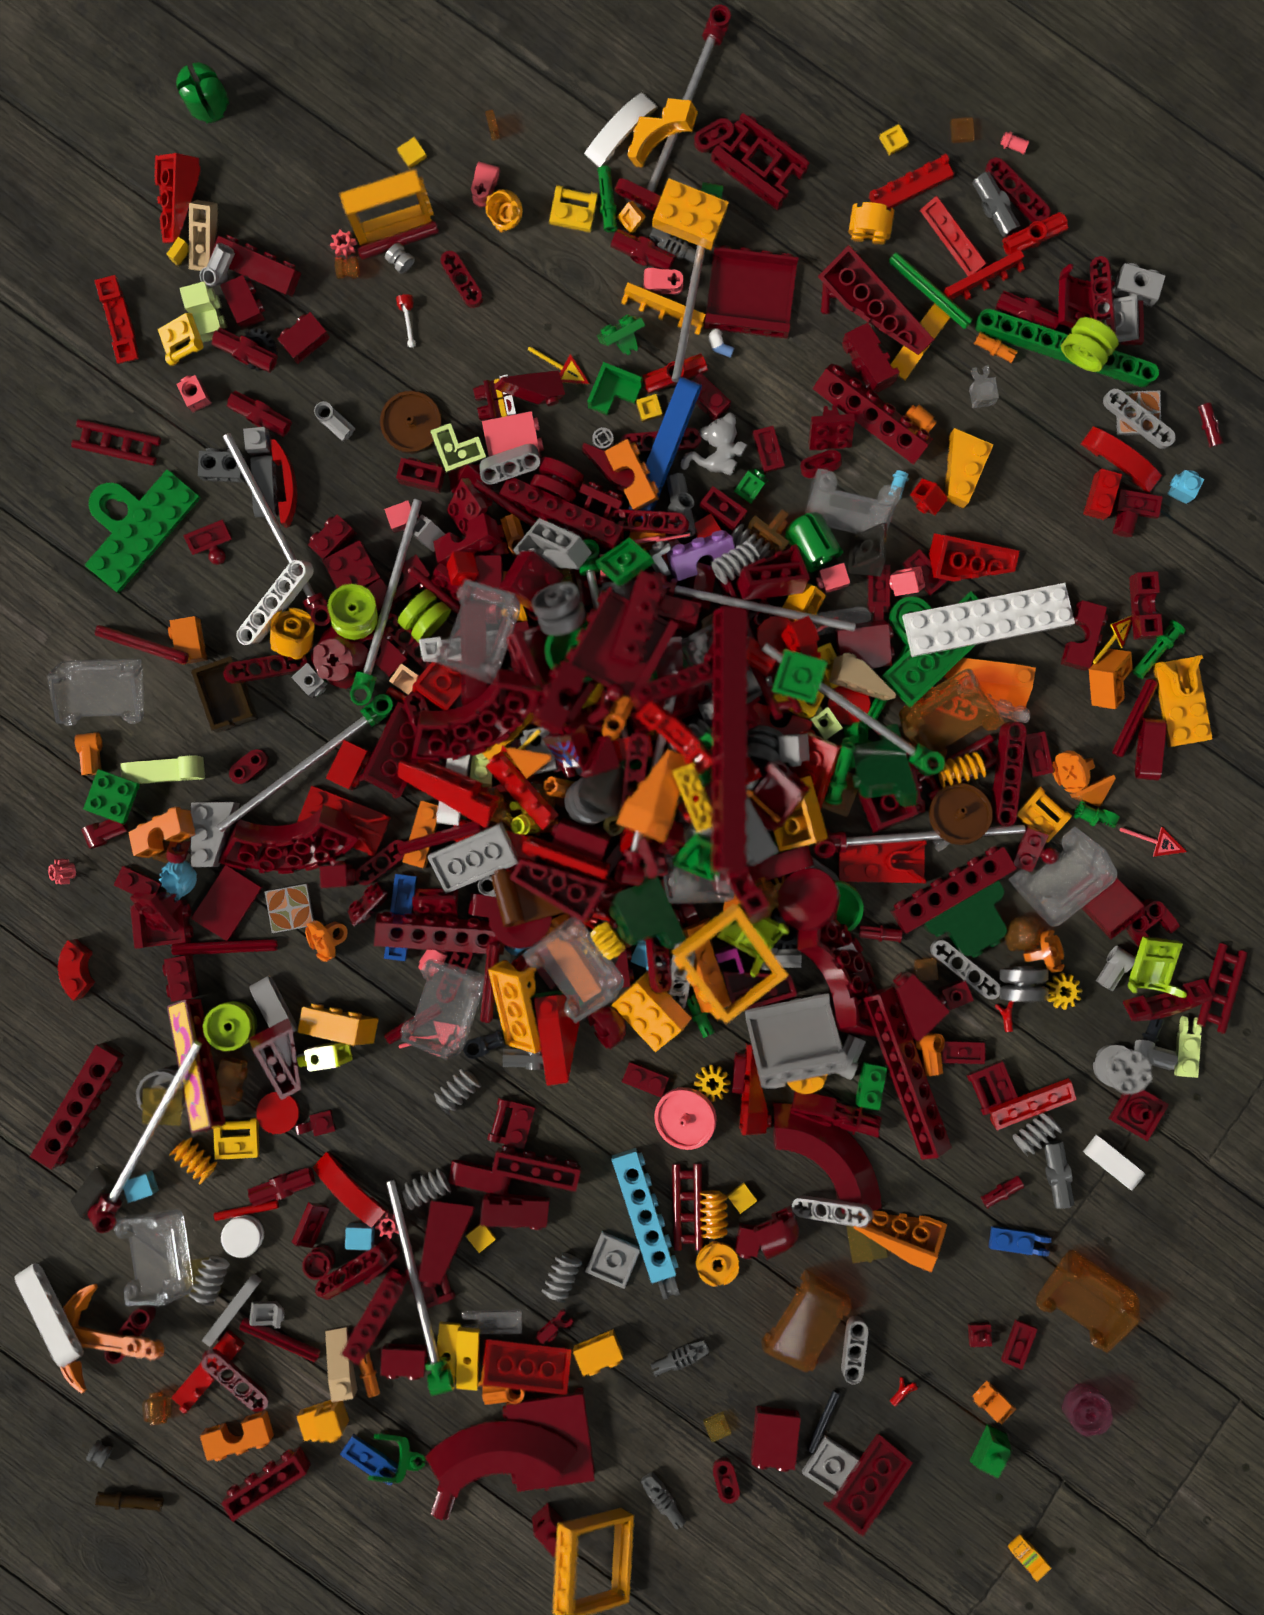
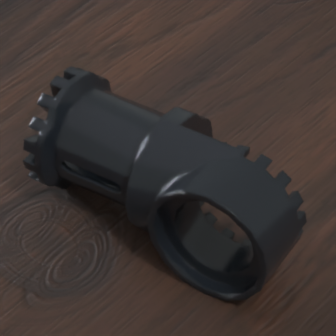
(484, 1045)

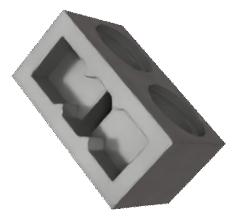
(221, 470)

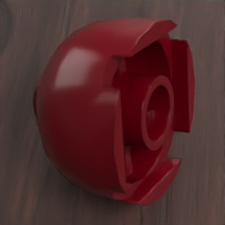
(609, 1026)

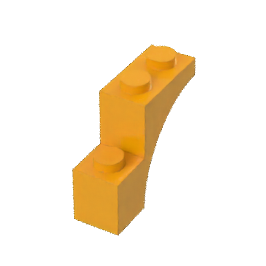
(676, 118)

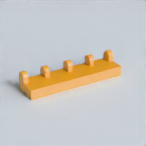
(661, 304)

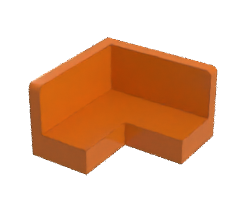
(1108, 678)

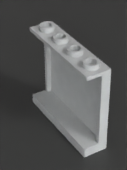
(795, 1040)

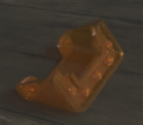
(950, 713)
(1091, 1299)
(807, 1323)

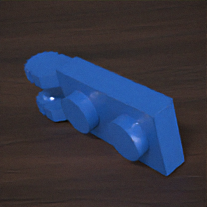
(1017, 1241)
(368, 1458)

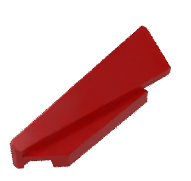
(451, 789)

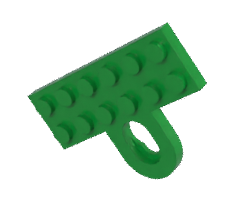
(142, 529)
(914, 676)

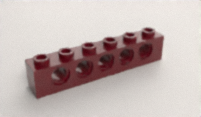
(874, 424)
(562, 514)
(1001, 867)
(429, 939)
(45, 1150)

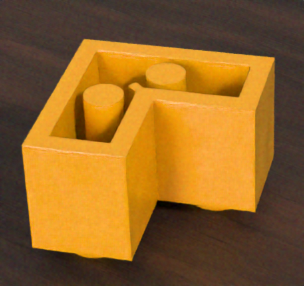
(323, 1421)

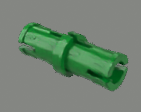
(700, 1018)

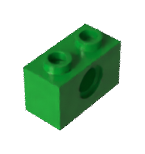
(871, 1085)

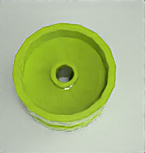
(1089, 344)
(353, 611)
(424, 615)
(217, 1025)

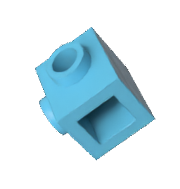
(1185, 486)

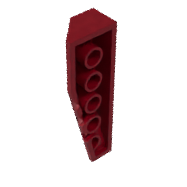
(871, 299)

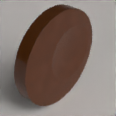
(408, 421)
(960, 814)

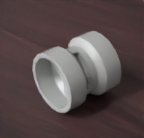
(399, 258)
(603, 443)

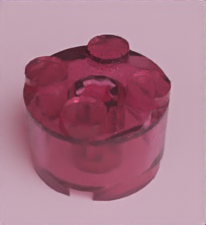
(1086, 1422)

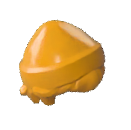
(504, 209)

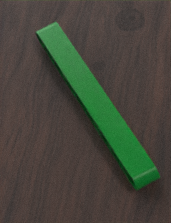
(1054, 350)

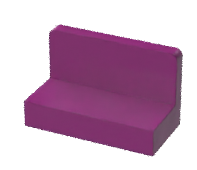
(727, 953)

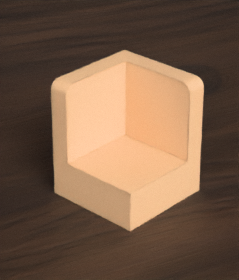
(404, 679)

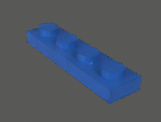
(401, 904)

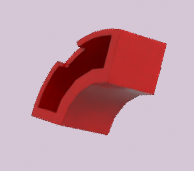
(802, 637)
(74, 970)

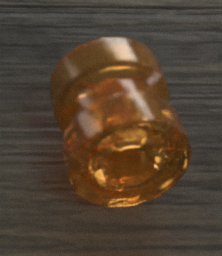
(347, 267)

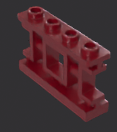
(751, 175)
(686, 685)
(375, 1315)

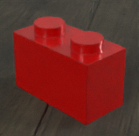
(1102, 494)
(348, 765)

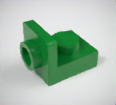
(751, 484)

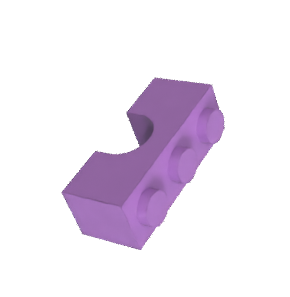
(684, 558)

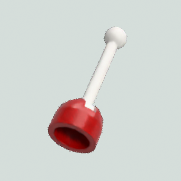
(405, 303)

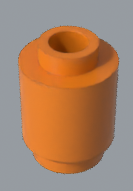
(921, 417)

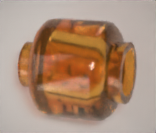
(157, 1408)

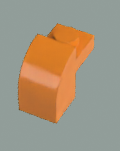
(993, 1402)

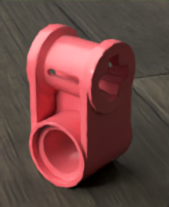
(484, 181)
(660, 281)

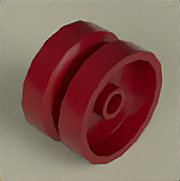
(557, 479)

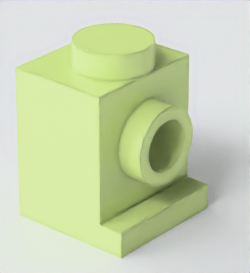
(832, 723)

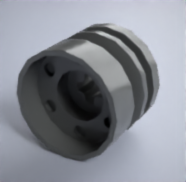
(763, 747)

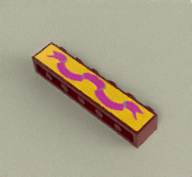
(200, 1081)

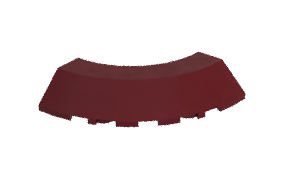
(476, 724)
(290, 846)
(845, 972)
(833, 1151)
(500, 1448)

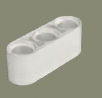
(1114, 1162)

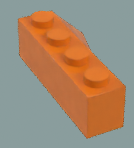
(708, 969)

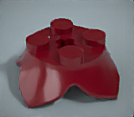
(351, 657)

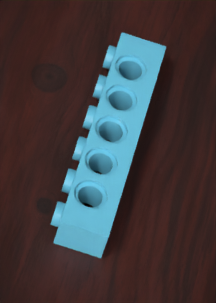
(656, 1268)

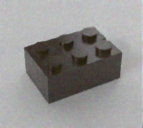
(223, 701)

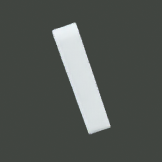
(283, 598)
(446, 814)
(49, 1315)

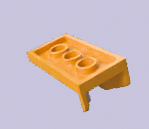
(1182, 701)
(514, 1005)

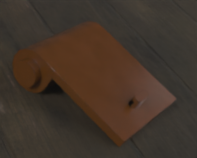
(517, 903)

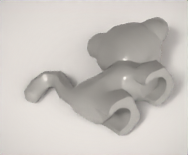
(721, 436)

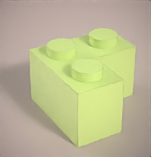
(204, 306)
(454, 454)

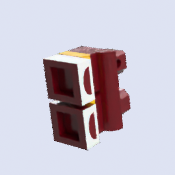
(499, 403)

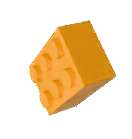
(689, 214)
(805, 823)
(651, 1014)

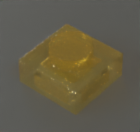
(717, 1426)

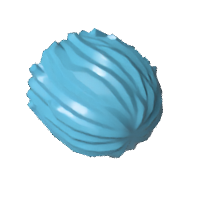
(178, 878)

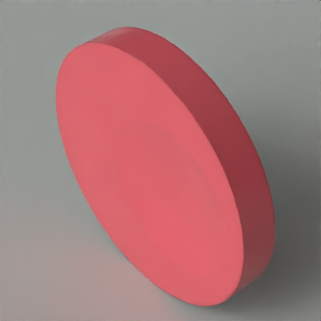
(685, 1118)

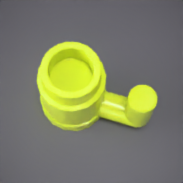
(523, 823)

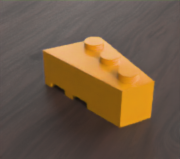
(965, 464)
(337, 1025)

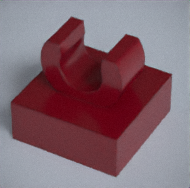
(980, 1334)

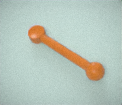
(775, 817)

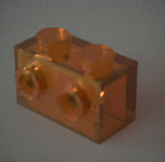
(230, 1080)

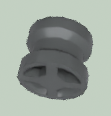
(669, 1287)
(99, 1453)

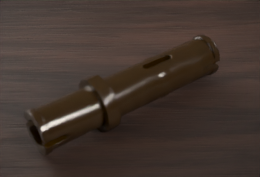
(120, 1500)

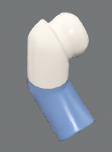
(718, 345)

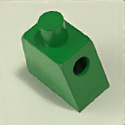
(992, 1454)

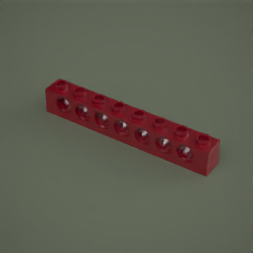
(907, 1073)

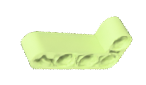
(164, 770)

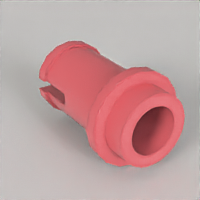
(1014, 142)

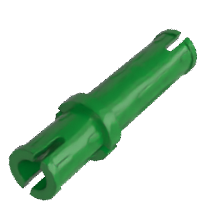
(608, 207)

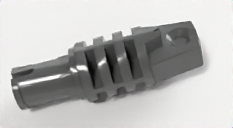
(673, 245)
(681, 1357)
(662, 1499)

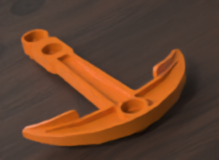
(96, 1339)

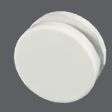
(242, 1236)

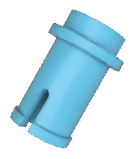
(900, 479)

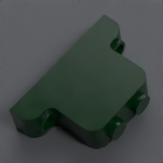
(884, 770)
(646, 914)
(972, 922)

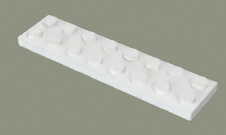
(988, 619)

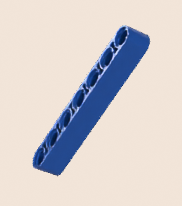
(670, 434)

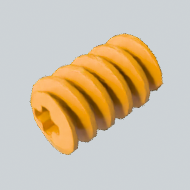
(961, 768)
(194, 1160)
(714, 1214)

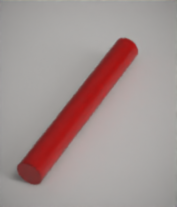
(246, 1210)

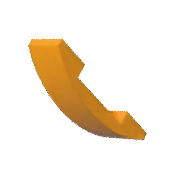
(907, 359)

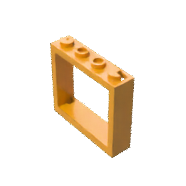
(382, 193)
(705, 933)
(567, 1558)

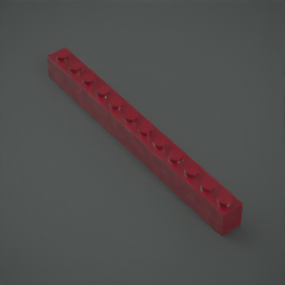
(729, 740)

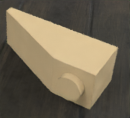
(201, 233)
(859, 677)
(340, 1369)

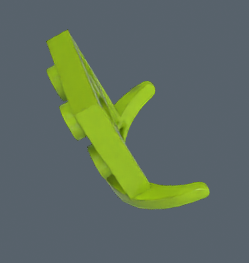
(768, 930)
(1155, 966)

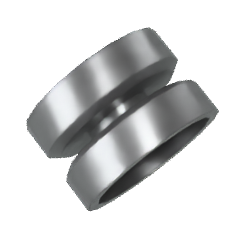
(559, 608)
(580, 809)
(1024, 984)
(159, 1079)

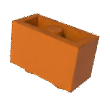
(188, 638)

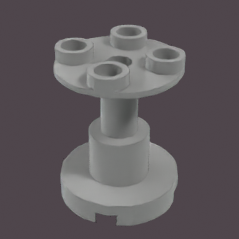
(1122, 1068)

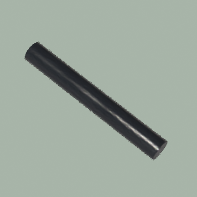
(823, 1421)

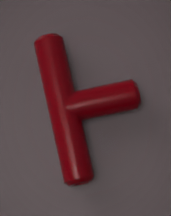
(826, 294)

